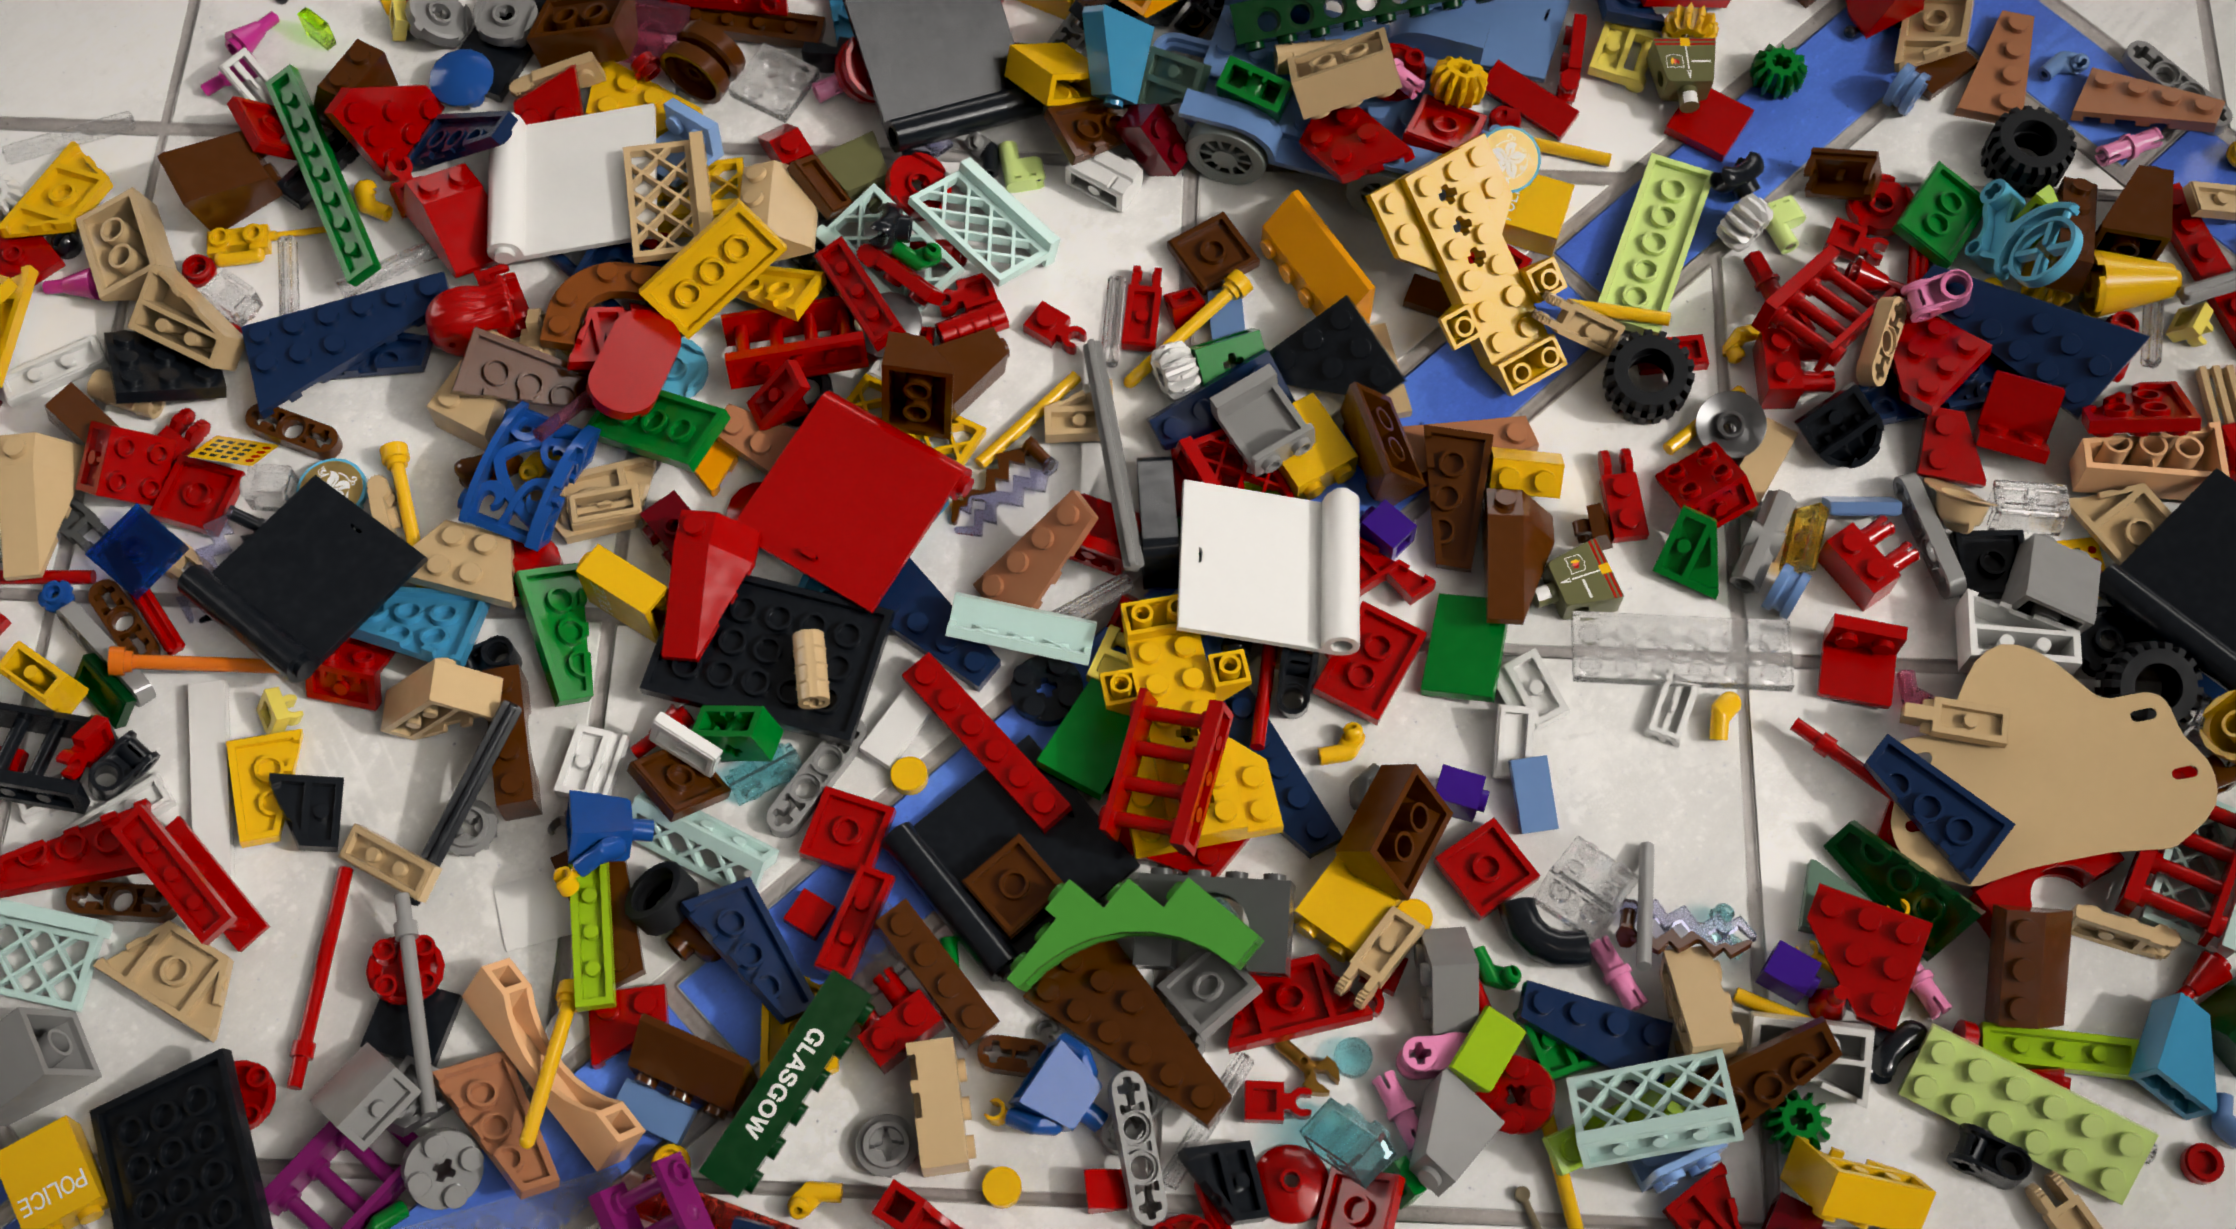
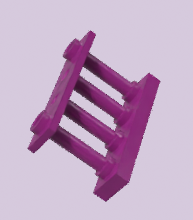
(314, 1164)
(616, 1205)

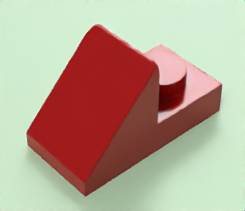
(780, 397)

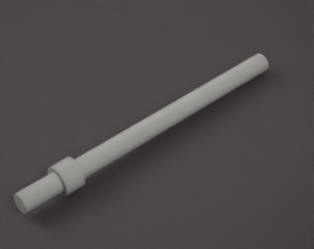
(406, 932)

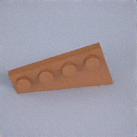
(2001, 72)
(1507, 431)
(494, 1109)

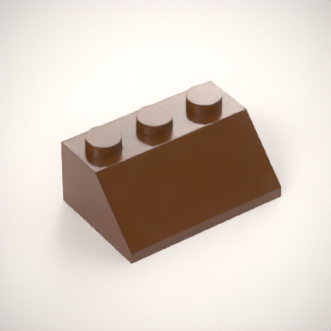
(583, 26)
(916, 386)
(1380, 445)
(1395, 830)
(2028, 966)
(690, 1068)

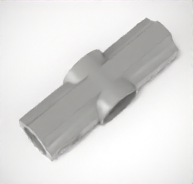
(1763, 541)

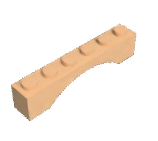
(507, 1008)

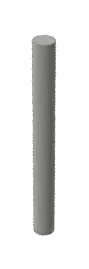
(1645, 906)

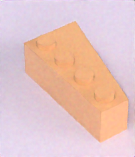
(2162, 461)

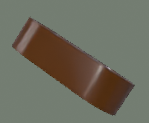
(1008, 1045)

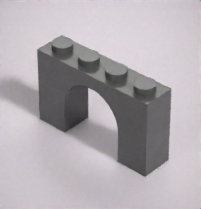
(1267, 905)

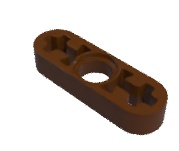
(301, 443)
(124, 608)
(109, 892)

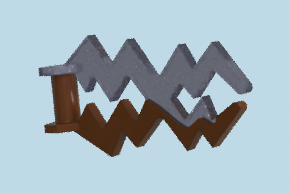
(993, 498)
(1698, 932)

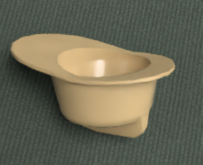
(1957, 506)

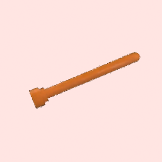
(125, 660)

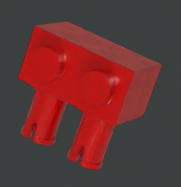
(1779, 369)
(1860, 566)
(908, 1021)

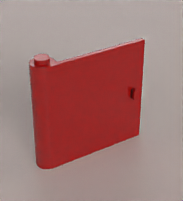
(853, 499)

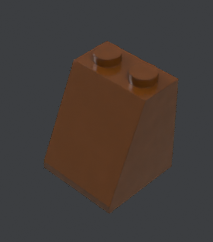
(358, 67)
(221, 179)
(2141, 216)

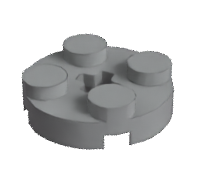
(435, 30)
(505, 32)
(451, 1189)

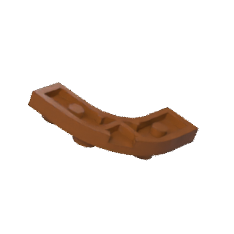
(585, 290)

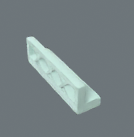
(1021, 628)
(710, 834)

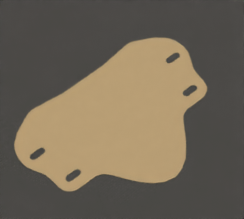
(2073, 770)

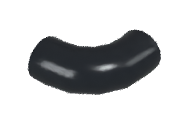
(1539, 940)

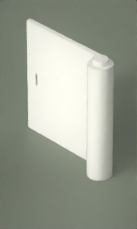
(565, 184)
(1270, 568)

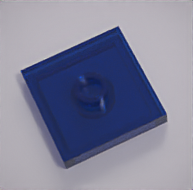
(137, 551)

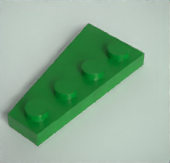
(558, 624)

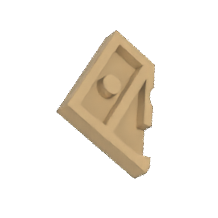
(1071, 419)

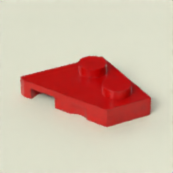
(551, 99)
(592, 336)
(1949, 450)
(616, 1027)
(1705, 1204)

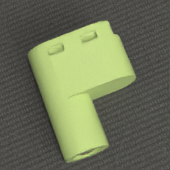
(1018, 172)
(1786, 216)

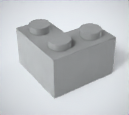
(1451, 979)

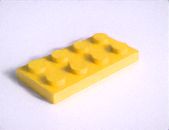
(713, 268)

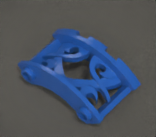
(540, 516)

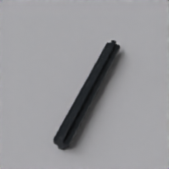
(470, 784)

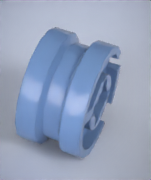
(1906, 89)
(1786, 591)

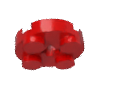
(907, 170)
(1877, 220)
(1538, 1097)

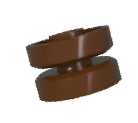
(702, 61)

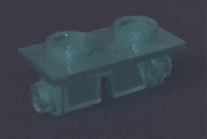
(752, 782)

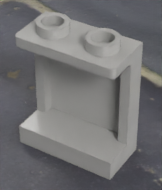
(1262, 421)
(365, 1096)

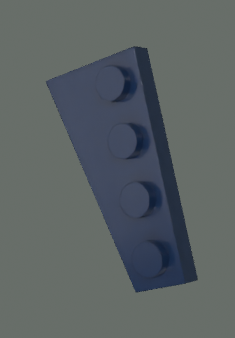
(1945, 812)

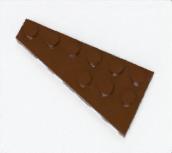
(1120, 1016)

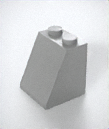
(2054, 582)
(41, 1060)

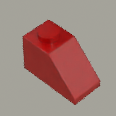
(785, 144)

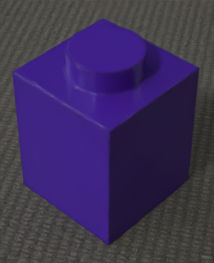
(1387, 529)
(1462, 792)
(1790, 973)

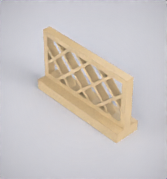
(697, 189)

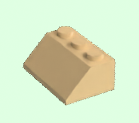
(1344, 74)
(781, 205)
(123, 243)

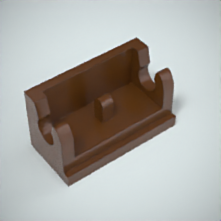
(1842, 174)

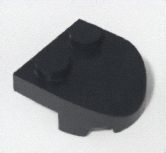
(1843, 428)

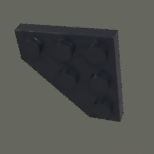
(1336, 352)
(155, 373)

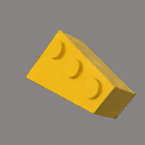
(1856, 1191)

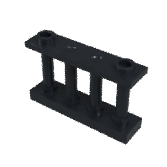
(32, 785)

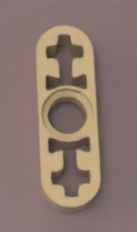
(1881, 341)

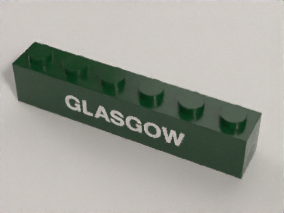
(786, 1084)

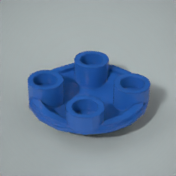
(462, 78)

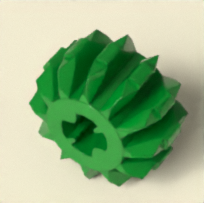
(1778, 71)
(1806, 1113)

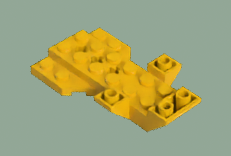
(1487, 297)
(1182, 679)

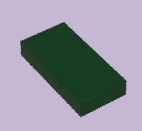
(105, 691)

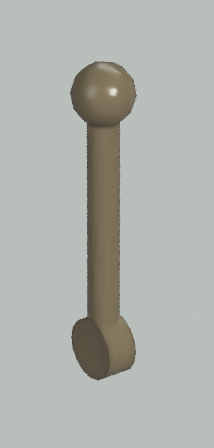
(1522, 1196)

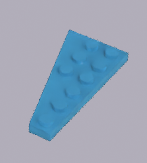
(426, 624)

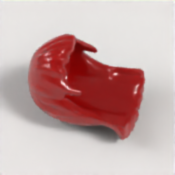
(460, 309)

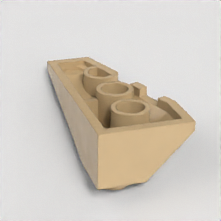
(35, 497)

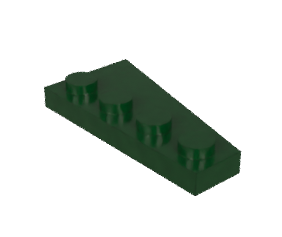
(1892, 876)

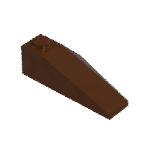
(1515, 552)

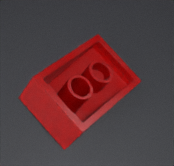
(452, 217)

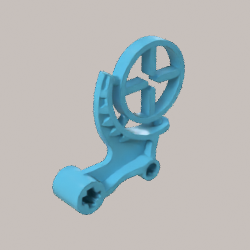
(2006, 245)

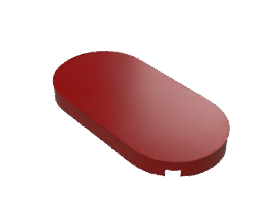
(633, 364)

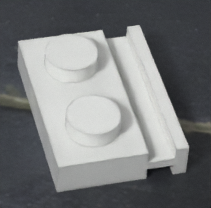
(1529, 684)
(592, 761)

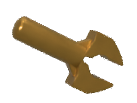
(1309, 1067)

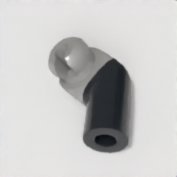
(985, 150)

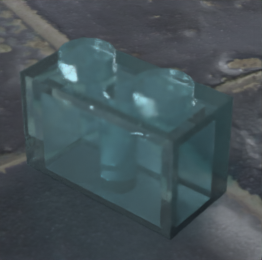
(1349, 1141)

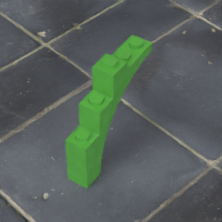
(1131, 912)

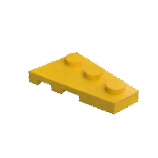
(784, 290)
(250, 763)

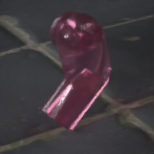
(1908, 688)

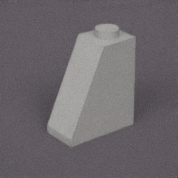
(1450, 1132)

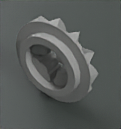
(485, 827)
(872, 1135)

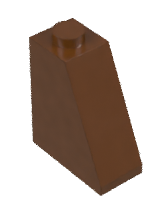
(976, 363)
(72, 413)

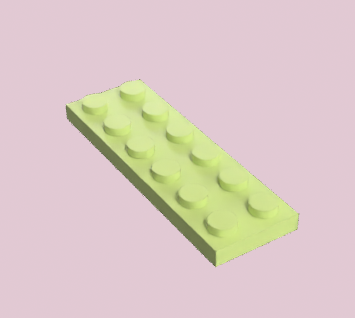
(1656, 238)
(2029, 1112)

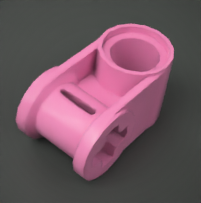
(1935, 296)
(1435, 1051)

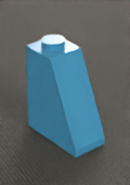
(1115, 54)
(2177, 1057)

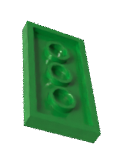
(673, 432)

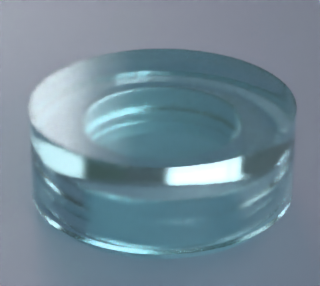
(1353, 1057)

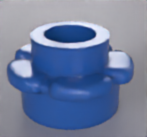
(65, 595)

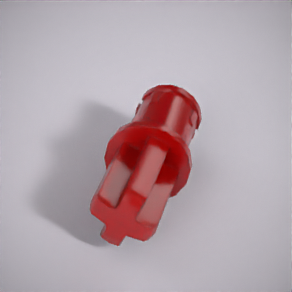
(1762, 274)

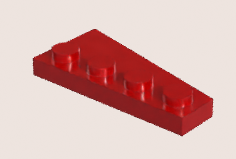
(70, 859)

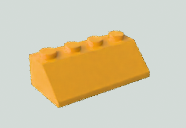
(1314, 258)

